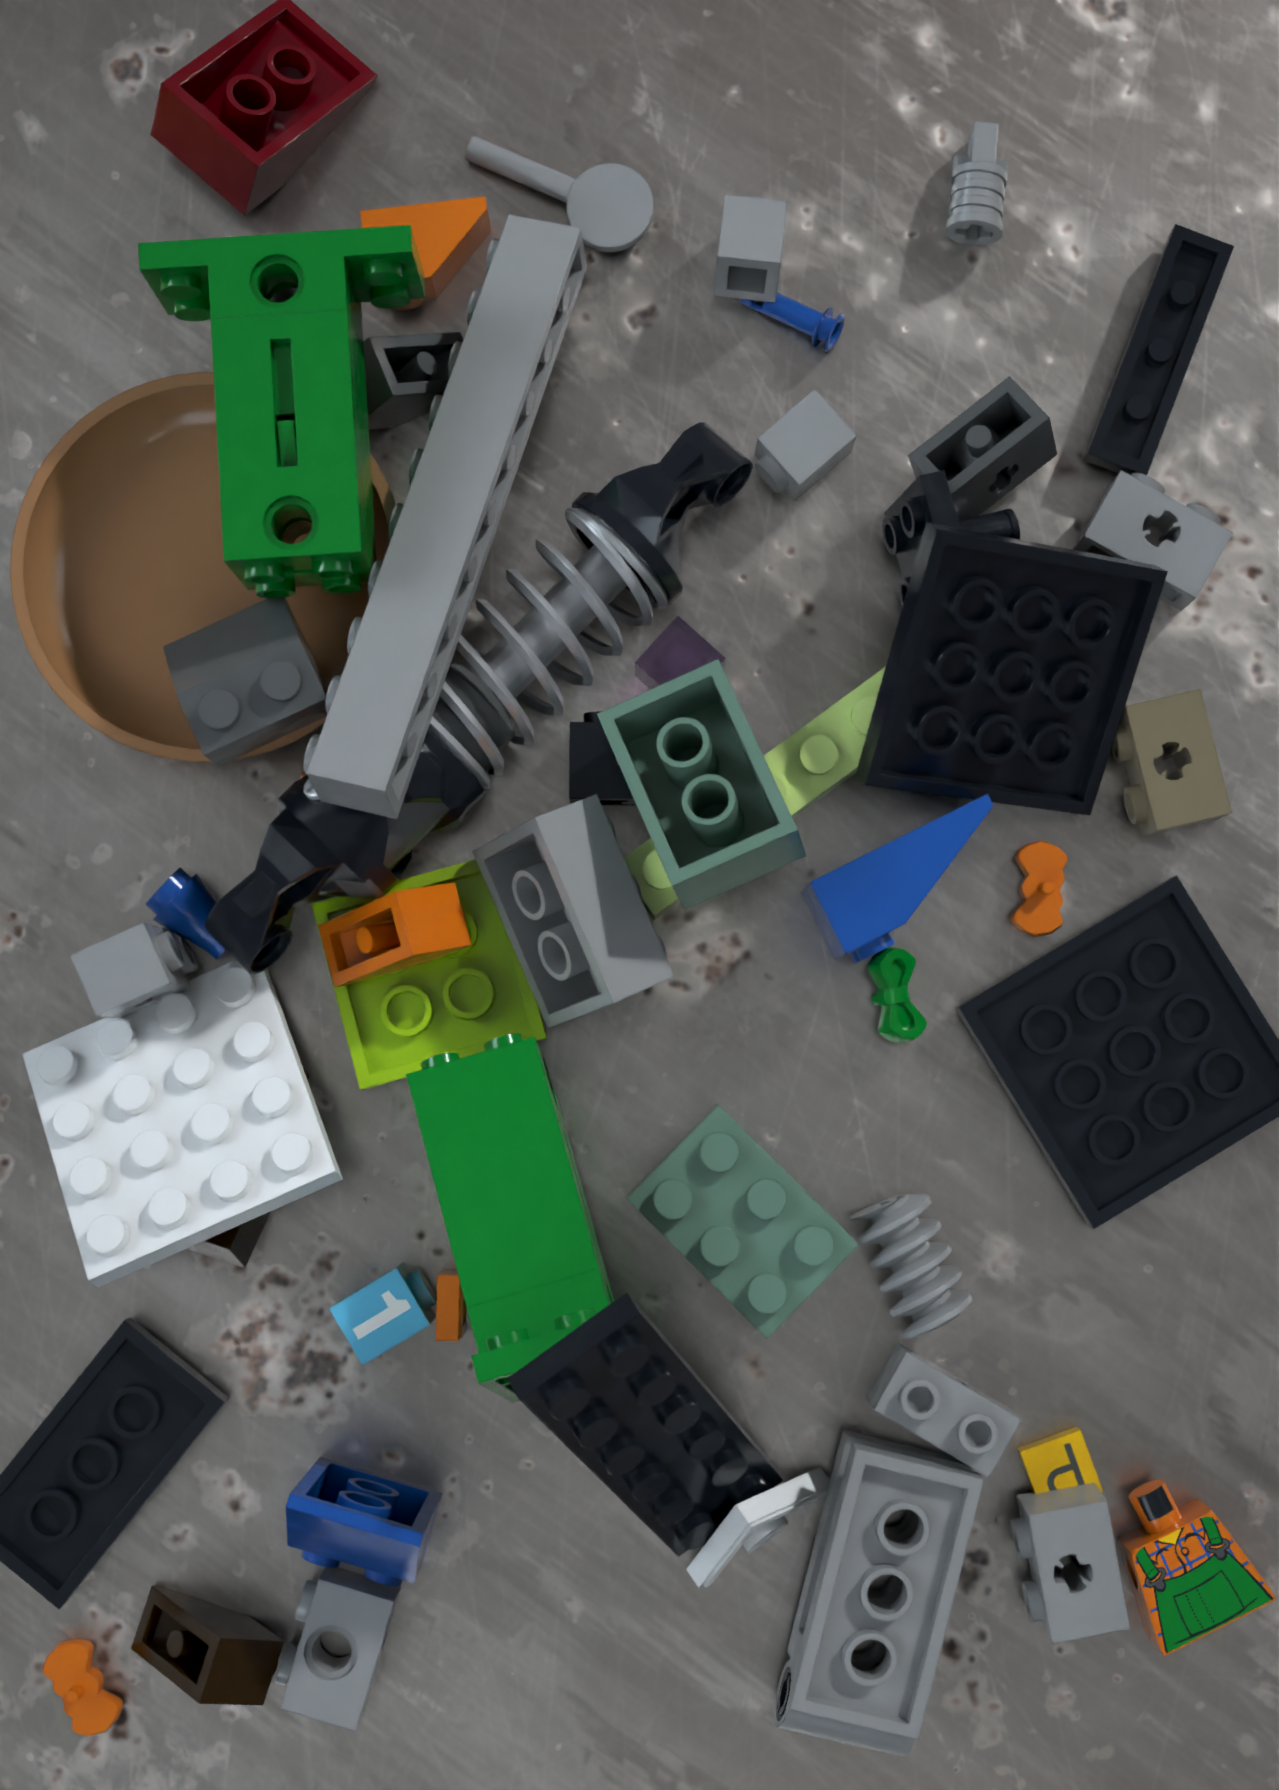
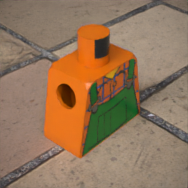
(1186, 1570)

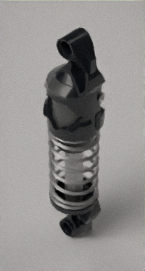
(630, 545)

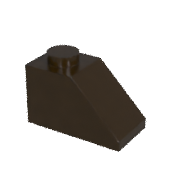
(207, 1648)

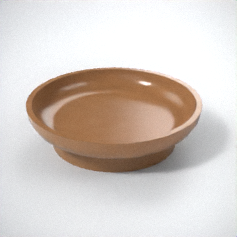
(128, 556)

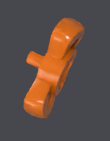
(1039, 889)
(82, 1687)

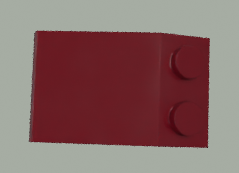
(259, 103)

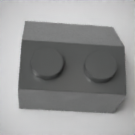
(246, 680)

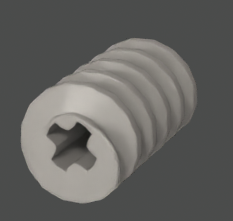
(914, 1262)

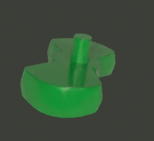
(899, 1017)

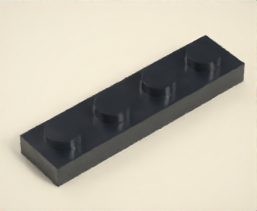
(1158, 352)

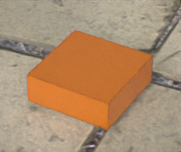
(450, 1307)

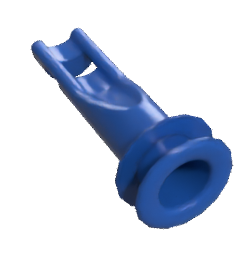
(803, 318)

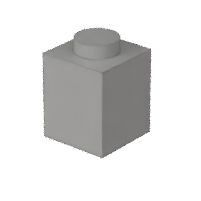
(750, 248)
(803, 446)

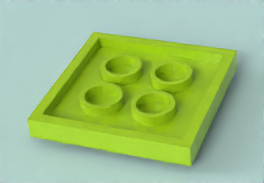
(440, 1004)

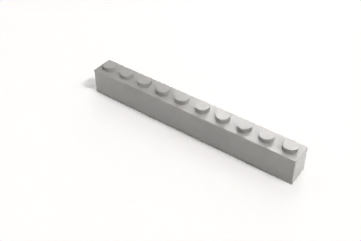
(447, 520)

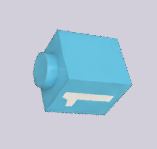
(385, 1312)

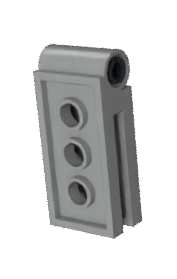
(881, 1693)

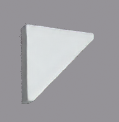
(755, 1522)

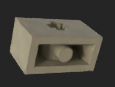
(1190, 793)

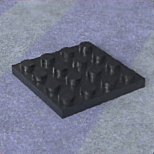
(1009, 671)
(1130, 1051)

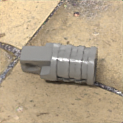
(978, 189)

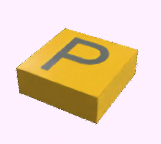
(1058, 1462)

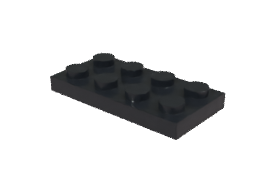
(99, 1459)

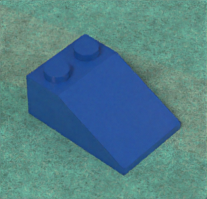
(883, 888)
(361, 1521)

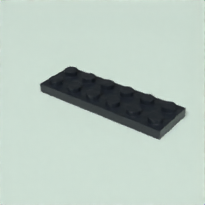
(645, 1425)

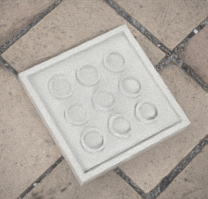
(179, 1121)

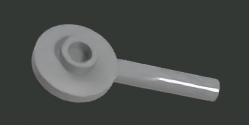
(605, 201)

